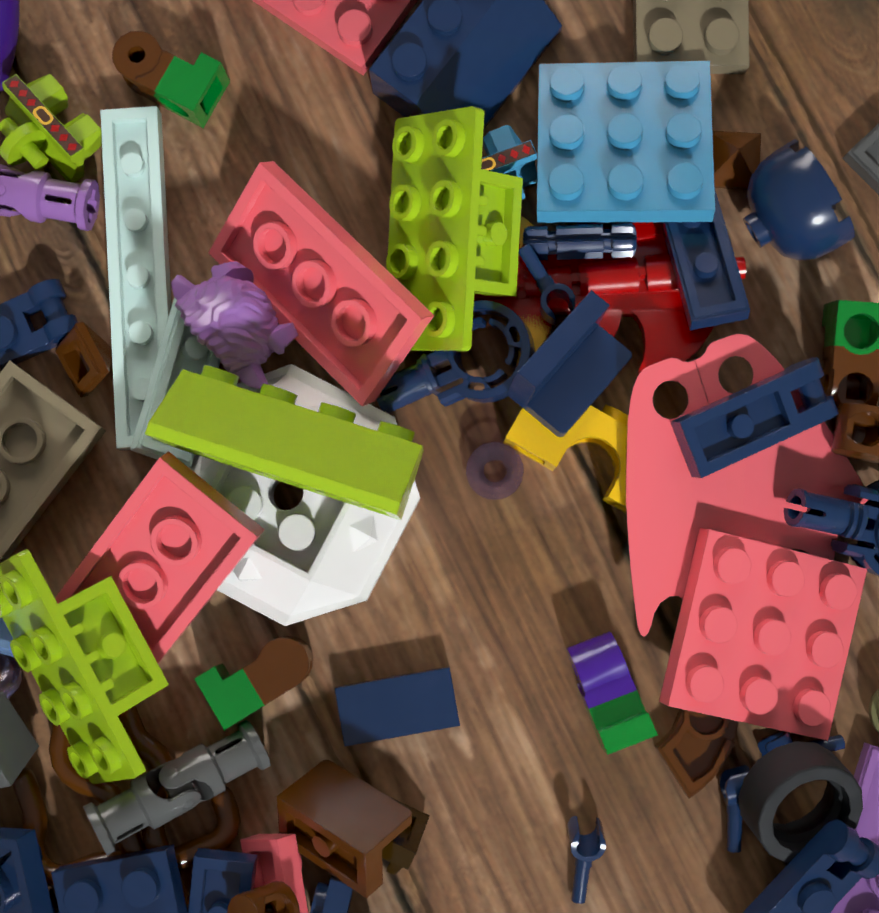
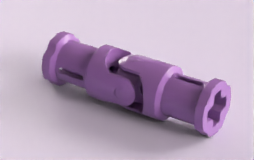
(36, 196)

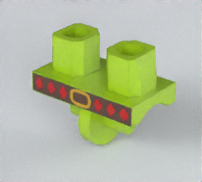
(36, 133)

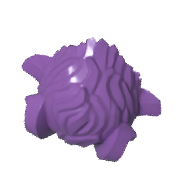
(233, 320)

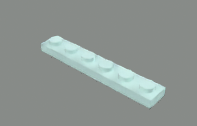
(135, 255)

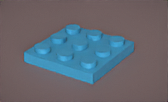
(625, 142)

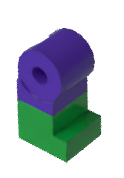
(610, 694)

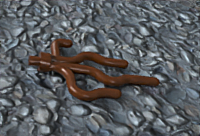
(154, 755)

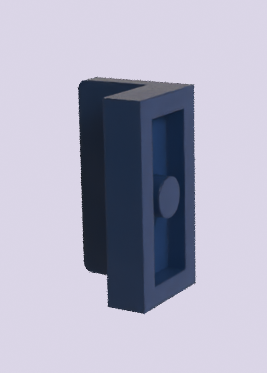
(570, 368)

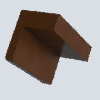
(342, 824)

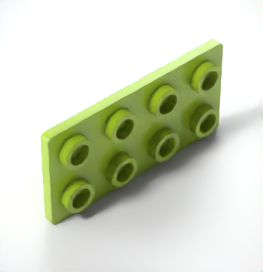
(450, 222)
(84, 661)

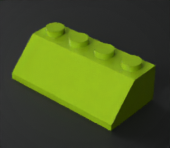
(287, 441)

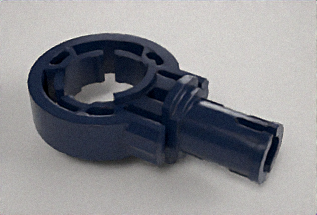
(456, 384)
(843, 519)

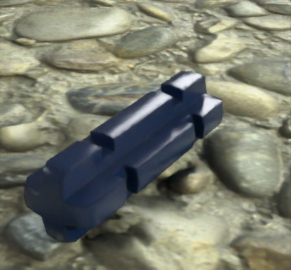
(582, 241)

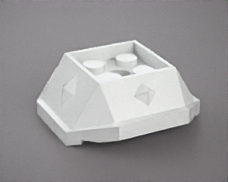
(321, 550)

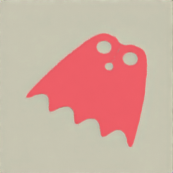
(742, 499)

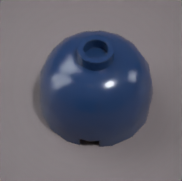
(795, 205)

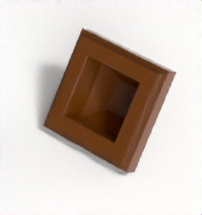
(735, 158)
(84, 358)

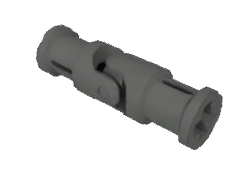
(187, 780)

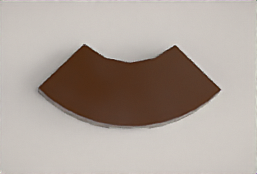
(696, 748)

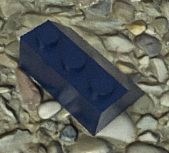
(462, 55)

